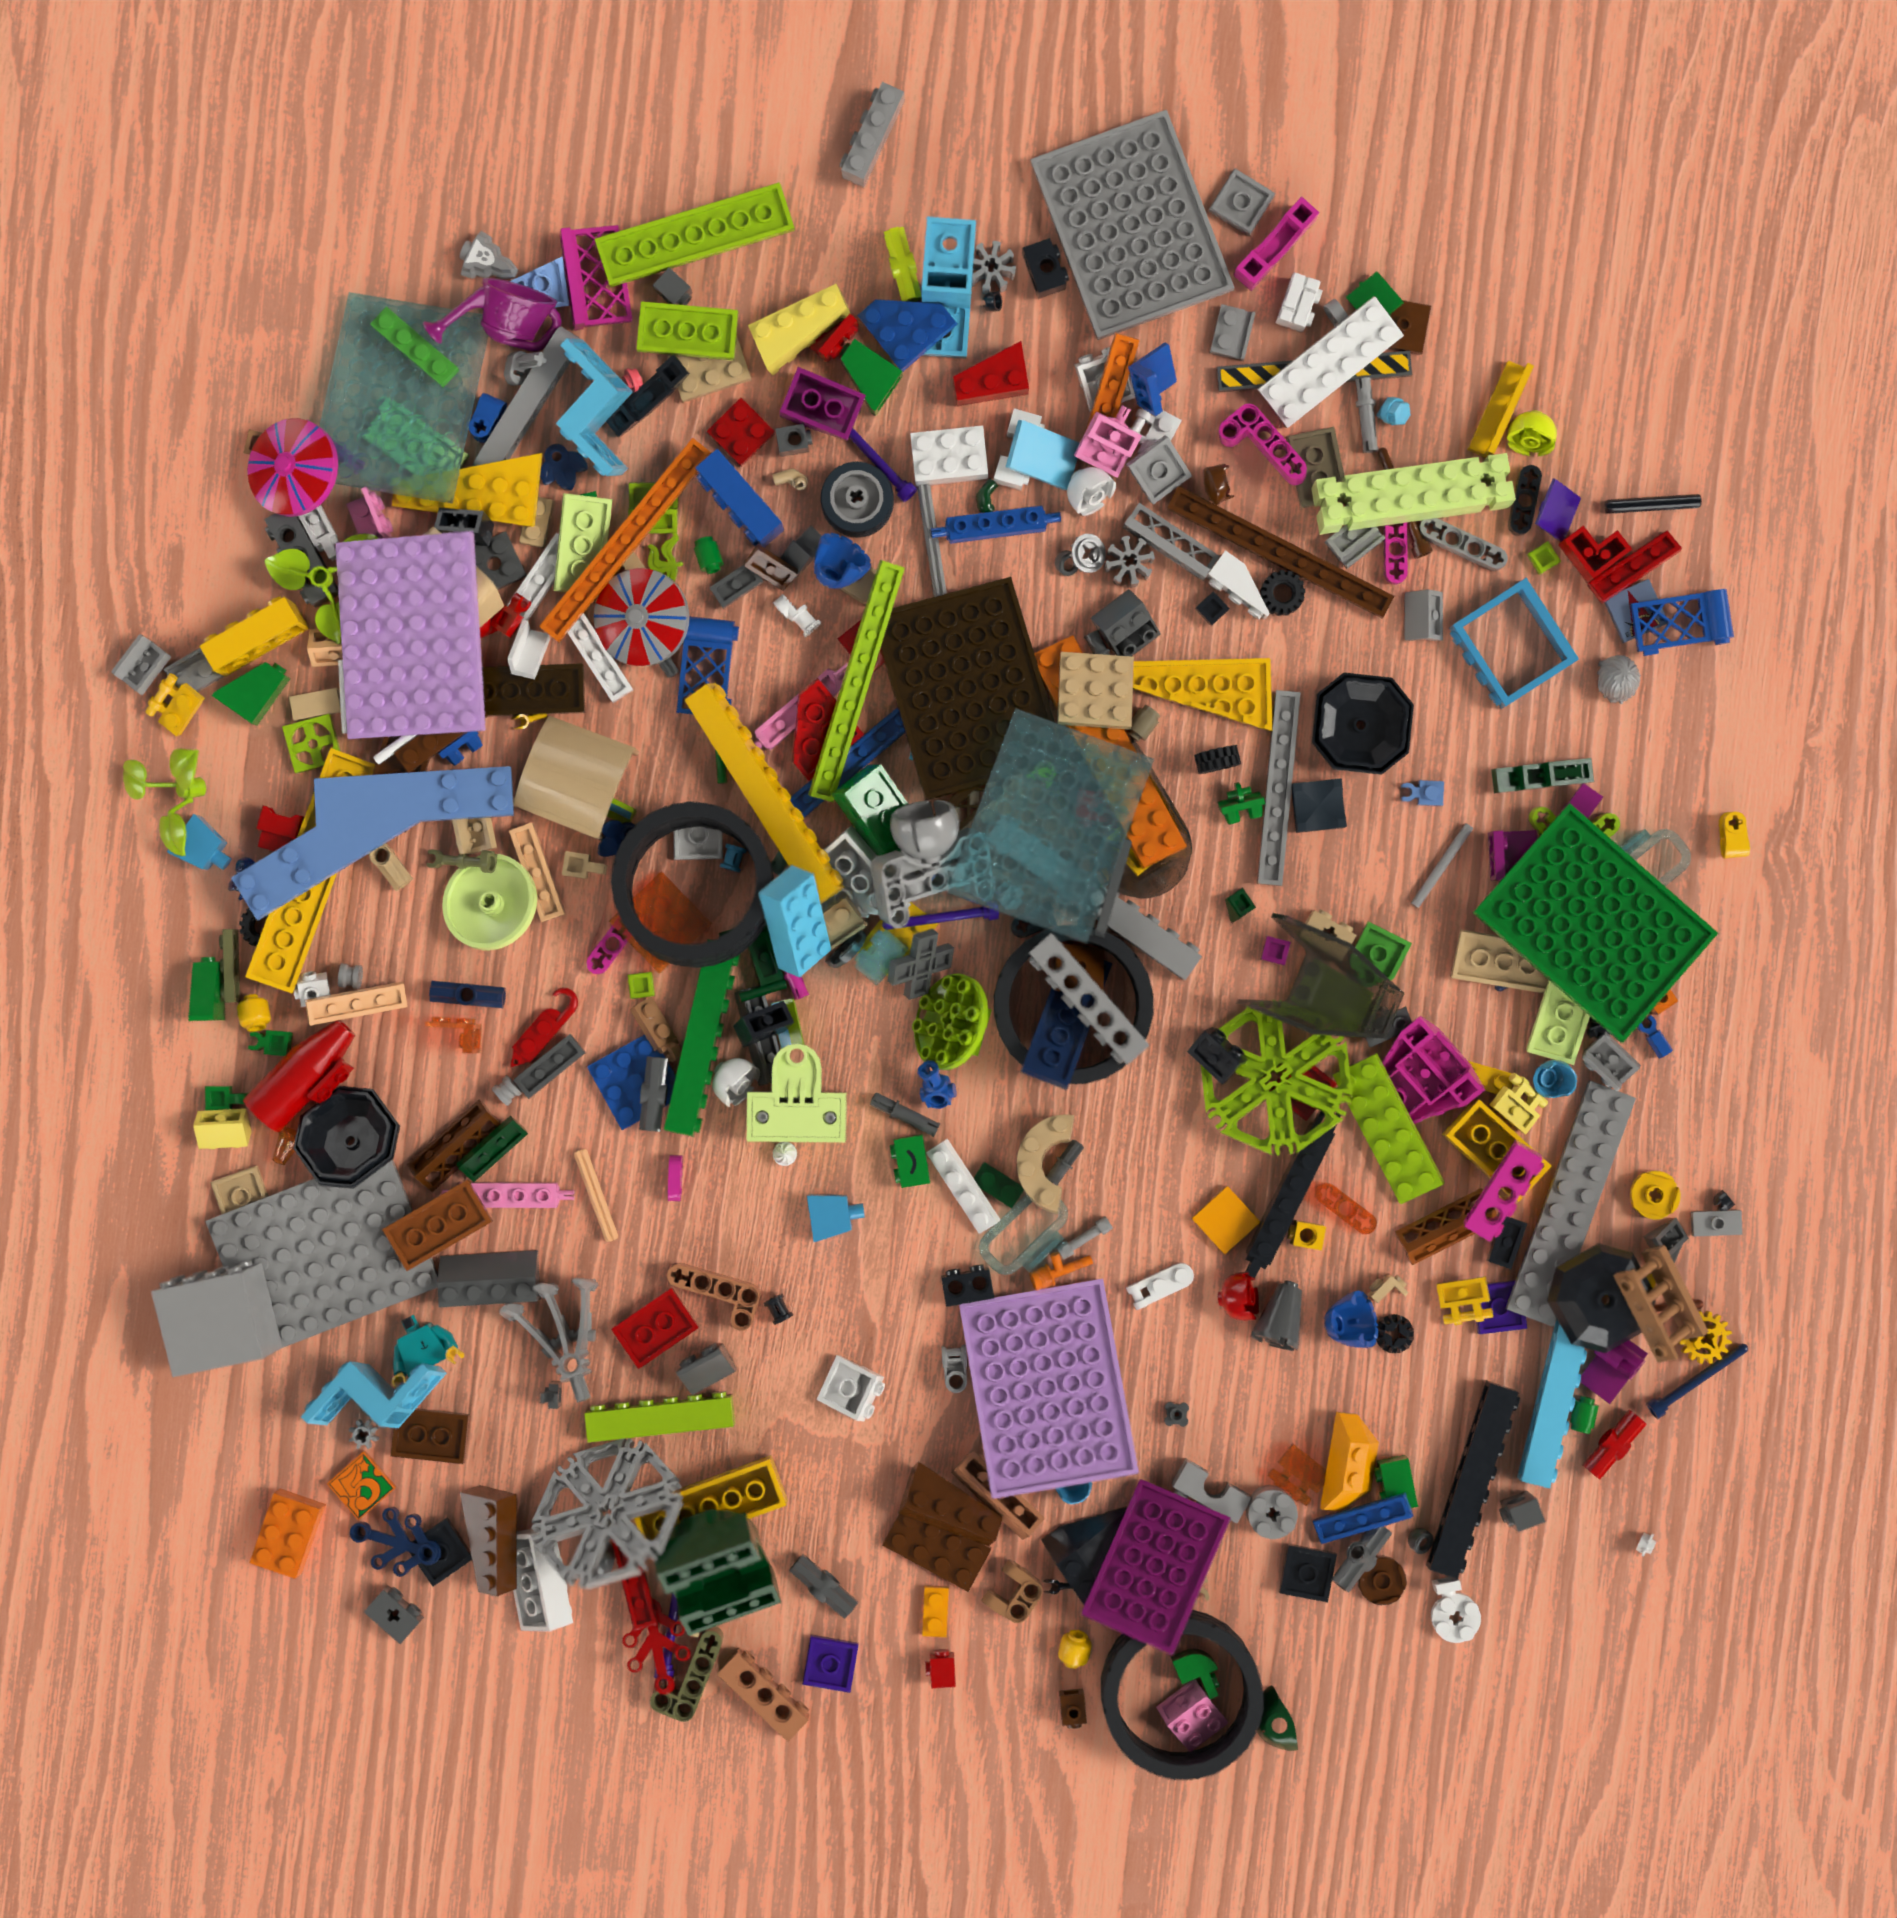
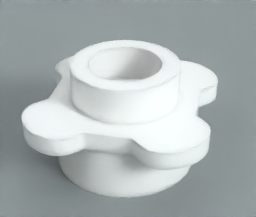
(1646, 1544)

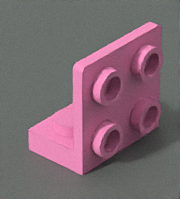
(368, 515)
(1191, 1715)

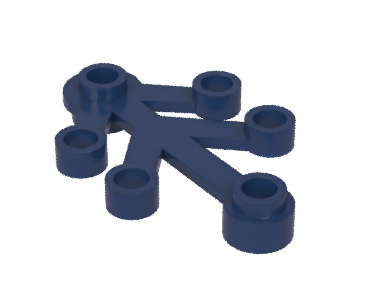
(399, 1542)

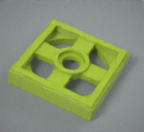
(310, 733)

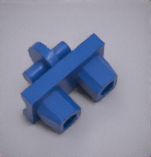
(452, 752)

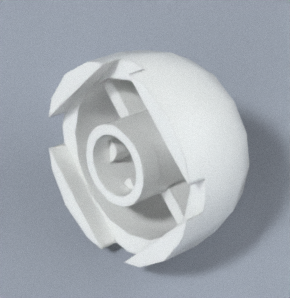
(1088, 489)
(733, 1080)

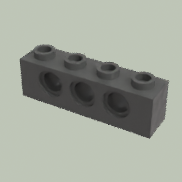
(276, 529)

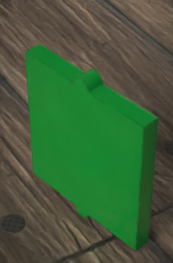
(1377, 287)

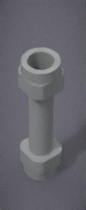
(1066, 1248)

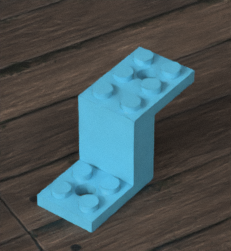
(949, 279)
(593, 407)
(373, 1394)

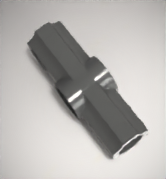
(653, 1094)
(1361, 1557)
(823, 1586)

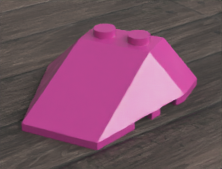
(1430, 1071)

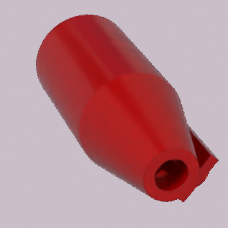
(302, 1075)

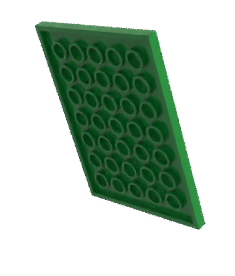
(1595, 923)

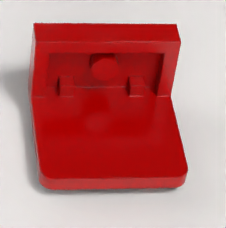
(830, 343)

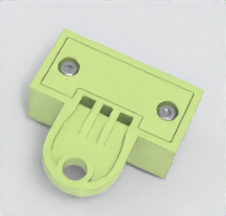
(796, 1105)

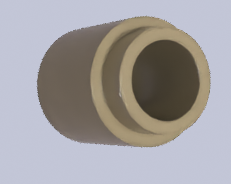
(1143, 723)

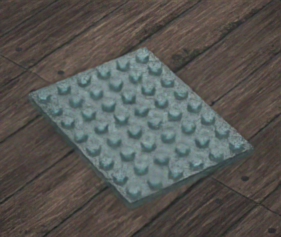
(387, 415)
(1050, 826)

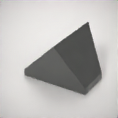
(1669, 1234)

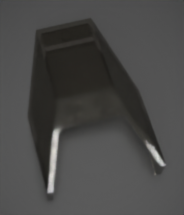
(1334, 990)

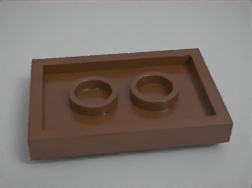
(432, 1436)

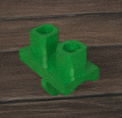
(1239, 800)

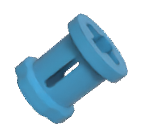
(733, 858)

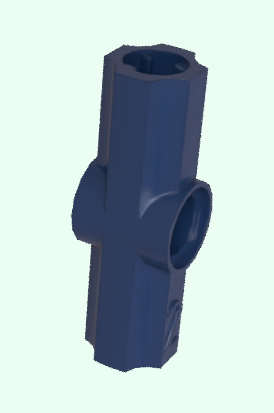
(482, 995)

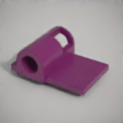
(1613, 1369)

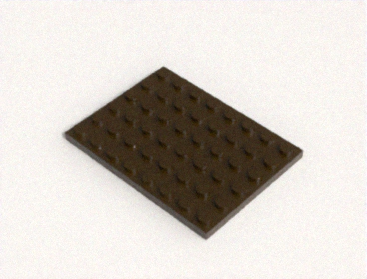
(958, 677)

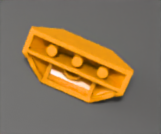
(1349, 1462)

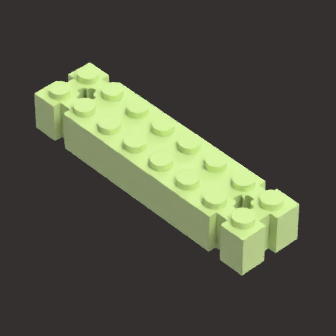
(1413, 493)

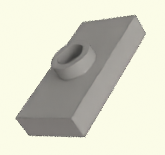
(1716, 1223)

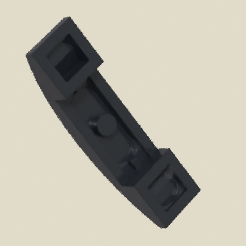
(649, 396)

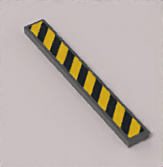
(1255, 375)

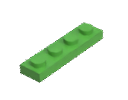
(414, 347)

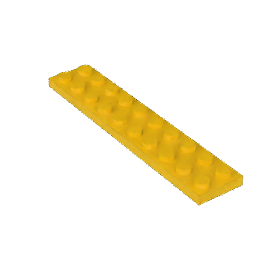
(292, 926)

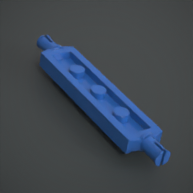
(995, 524)

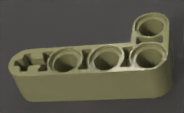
(694, 1672)

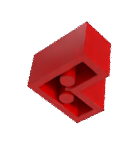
(1593, 558)

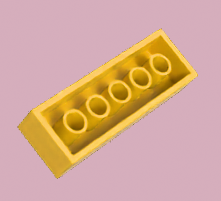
(747, 1489)

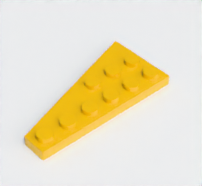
(501, 489)
(1218, 686)

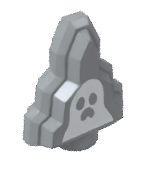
(485, 259)

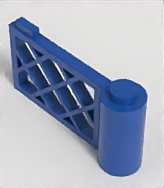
(1714, 616)
(708, 634)

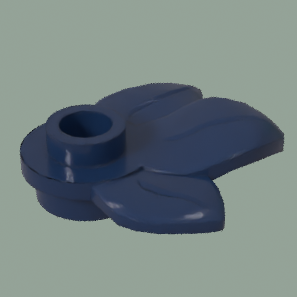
(563, 470)
(614, 834)

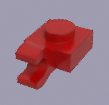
(508, 617)

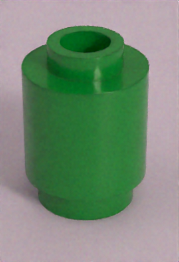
(708, 555)
(1584, 1414)

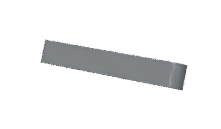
(527, 402)

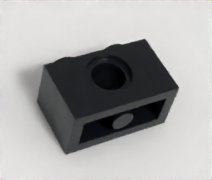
(1038, 254)
(763, 1024)

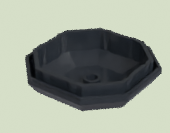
(1381, 708)
(329, 1127)
(1578, 1293)

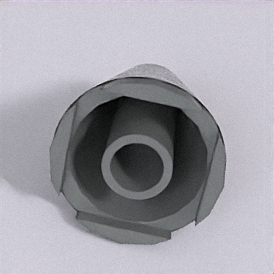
(1281, 1318)

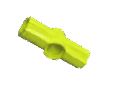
(902, 264)

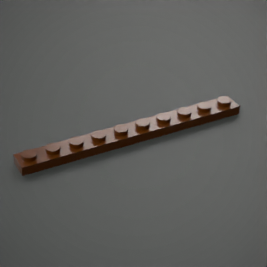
(1280, 552)

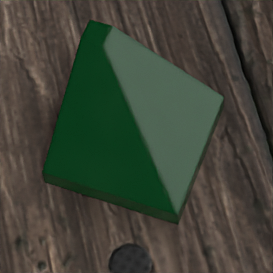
(1239, 905)

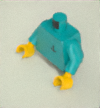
(422, 1346)

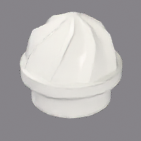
(784, 1153)

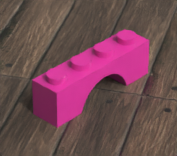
(1277, 244)

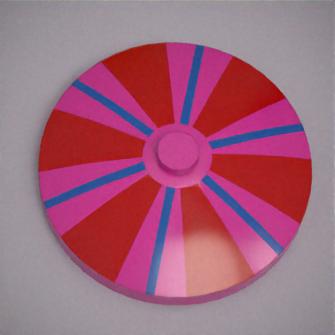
(292, 467)

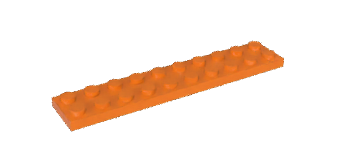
(1152, 827)

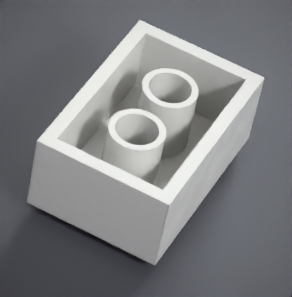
(949, 456)

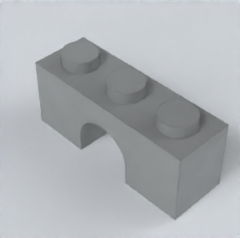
(1190, 1482)

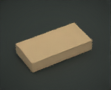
(315, 704)

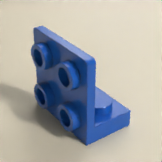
(1151, 377)

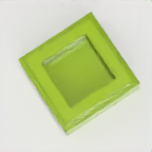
(1543, 558)
(641, 985)

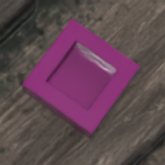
(1275, 950)

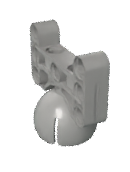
(927, 848)

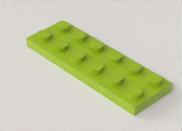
(1390, 1130)

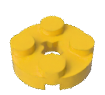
(1666, 1187)

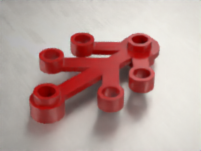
(655, 1642)

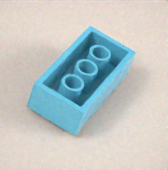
(795, 921)

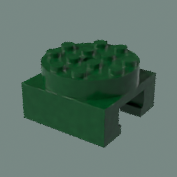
(716, 1569)

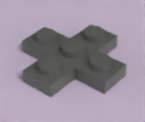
(920, 964)

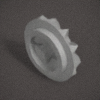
(1097, 554)

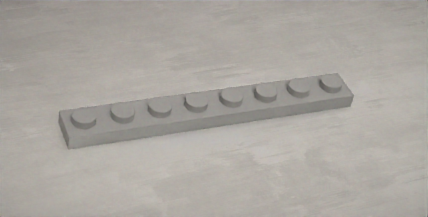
(1278, 788)

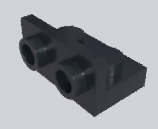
(1217, 1054)

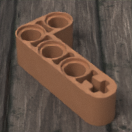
(713, 1290)

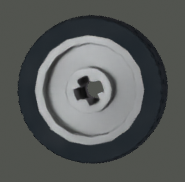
(854, 481)

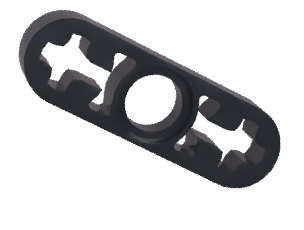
(1522, 481)

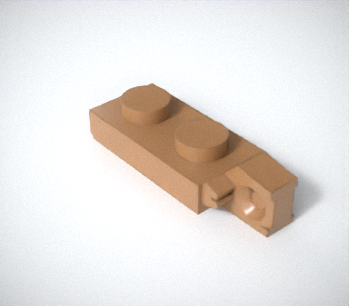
(656, 1029)

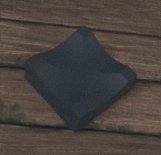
(1318, 805)

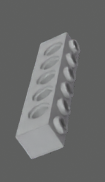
(1134, 1044)

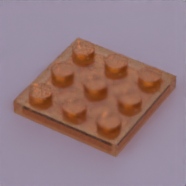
(666, 914)

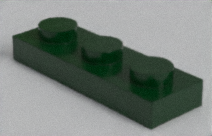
(492, 1148)

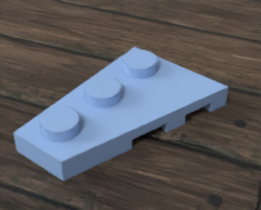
(548, 280)

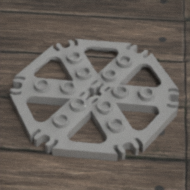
(617, 1525)

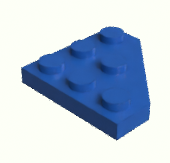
(906, 327)

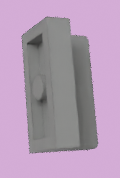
(1424, 615)

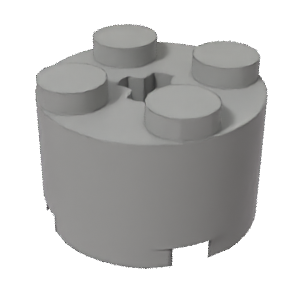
(1283, 1520)

